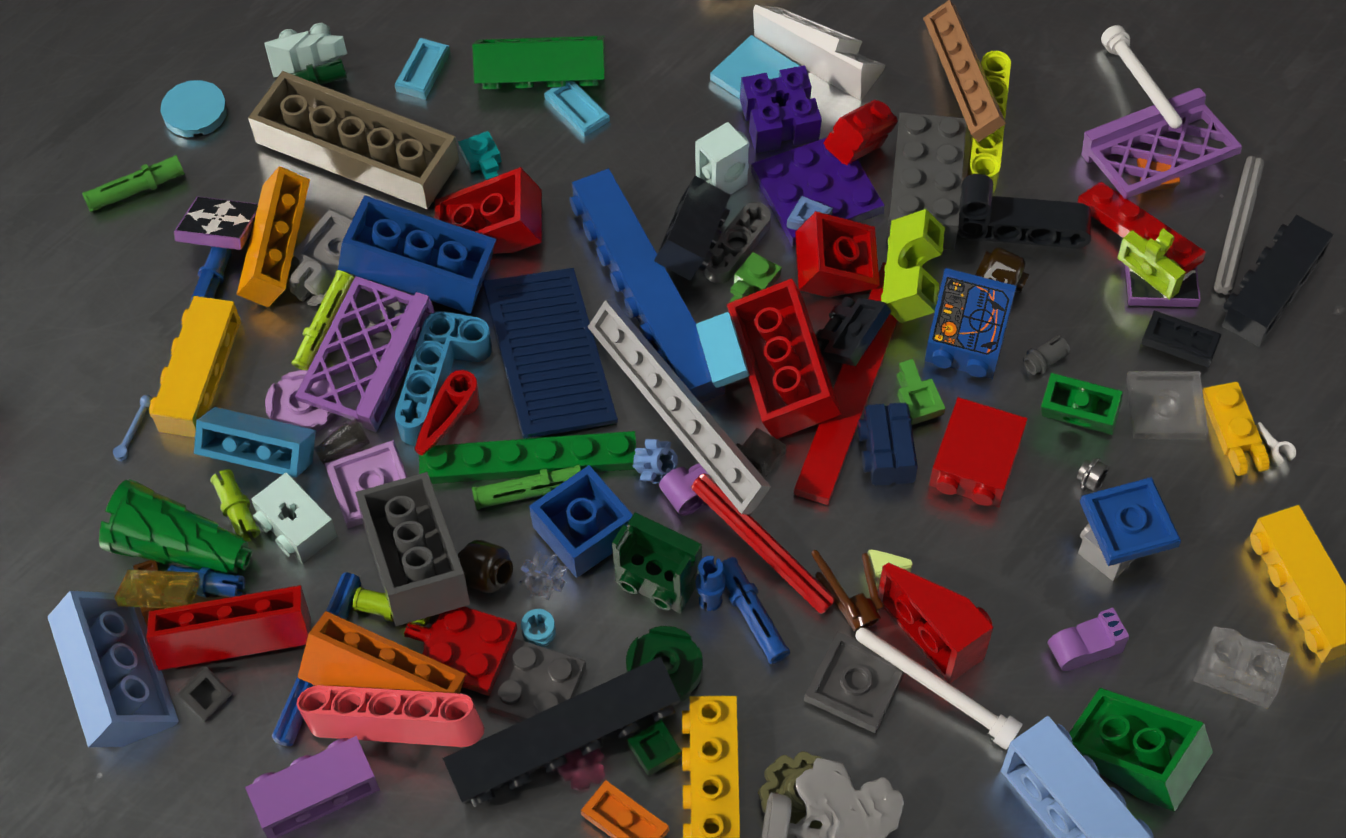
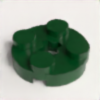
(671, 643)

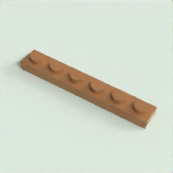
(964, 71)

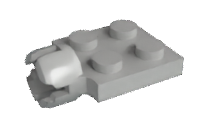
(318, 258)

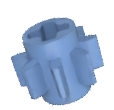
(654, 460)

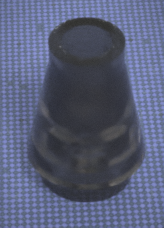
(343, 441)

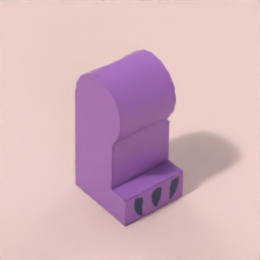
(1089, 641)

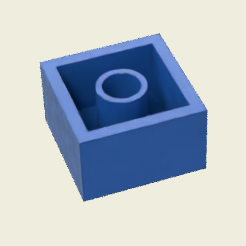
(580, 520)

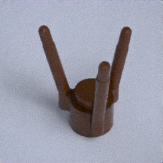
(858, 610)

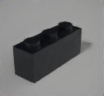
(694, 229)

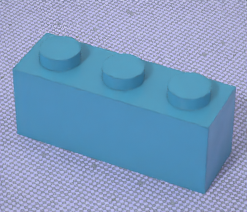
(254, 441)

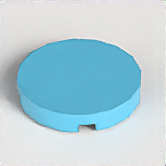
(193, 108)

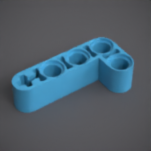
(442, 349)

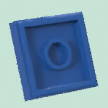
(1130, 521)

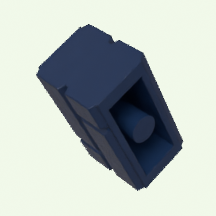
(889, 444)

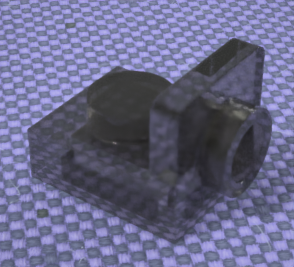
(763, 451)

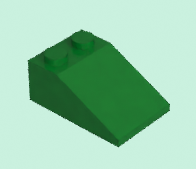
(1142, 747)

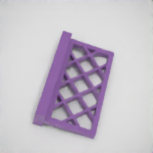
(1146, 127)
(390, 368)

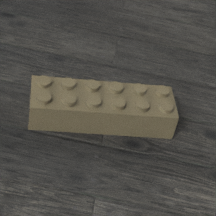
(354, 139)

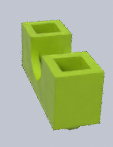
(907, 285)

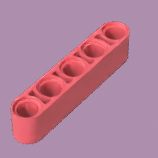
(391, 715)

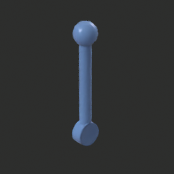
(120, 452)

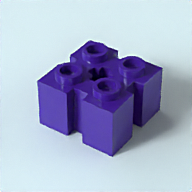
(780, 109)

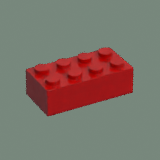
(783, 359)

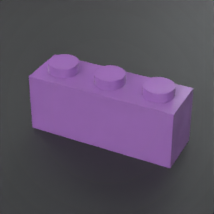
(312, 787)

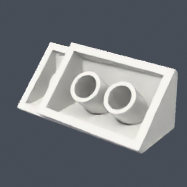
(820, 48)

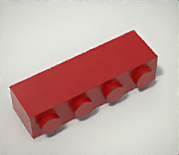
(228, 627)

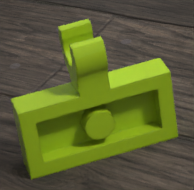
(1149, 261)

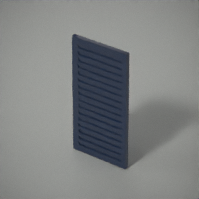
(549, 353)

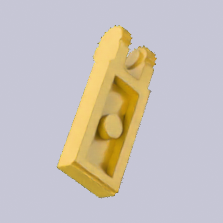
(1235, 427)

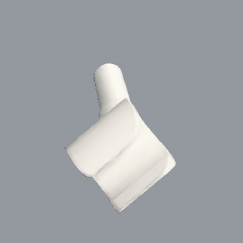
(1284, 447)

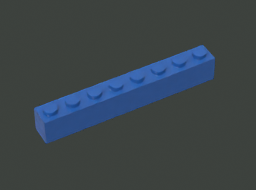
(643, 281)

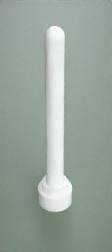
(1117, 42)
(1001, 727)

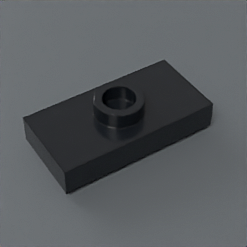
(1181, 339)

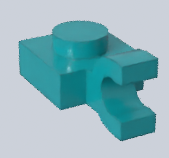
(481, 154)

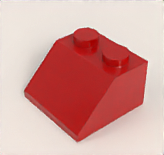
(836, 256)

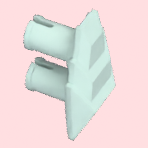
(296, 50)

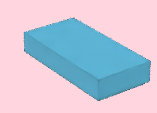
(422, 68)
(577, 107)
(722, 350)

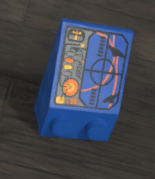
(969, 323)

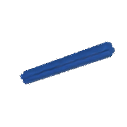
(290, 718)

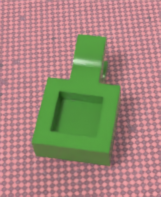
(754, 276)
(920, 395)

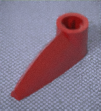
(455, 399)

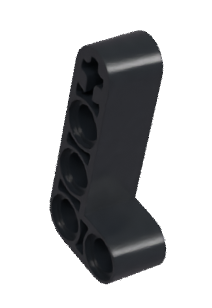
(1020, 219)

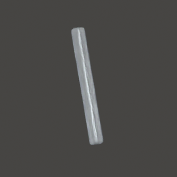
(1239, 225)

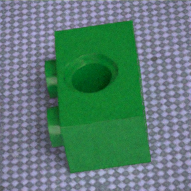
(1081, 403)

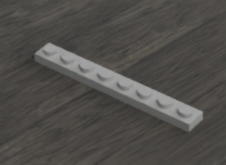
(679, 408)

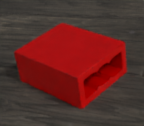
(977, 452)

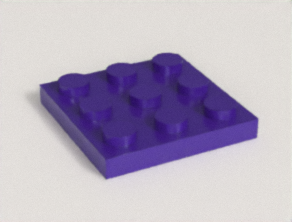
(820, 177)

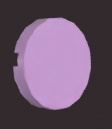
(285, 408)

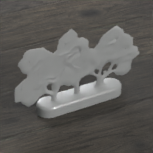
(834, 801)

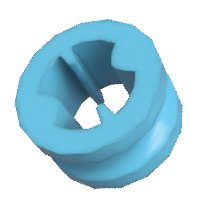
(537, 616)

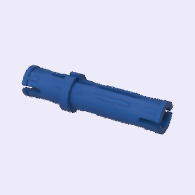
(773, 646)

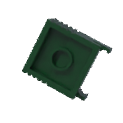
(656, 562)

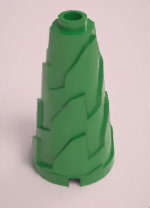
(166, 532)

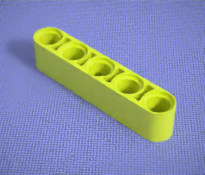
(987, 153)

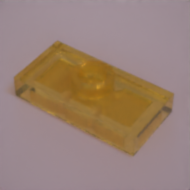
(157, 589)

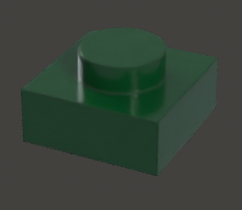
(654, 748)

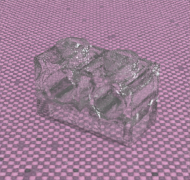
(1238, 675)

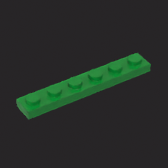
(527, 457)

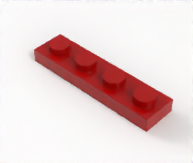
(1124, 216)

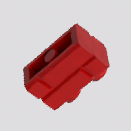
(860, 131)

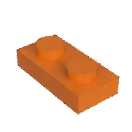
(621, 816)

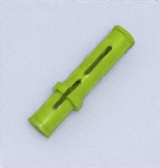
(323, 319)

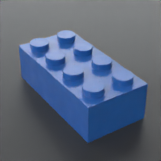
(416, 254)

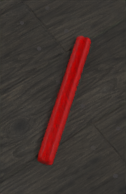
(764, 544)

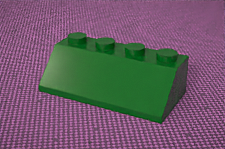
(538, 61)

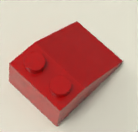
(500, 208)
(937, 620)

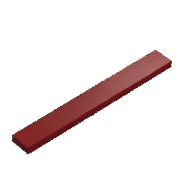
(836, 434)

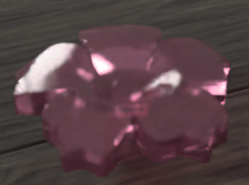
(583, 769)

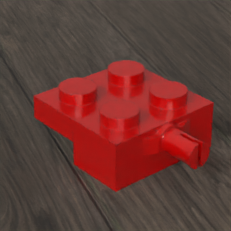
(469, 643)

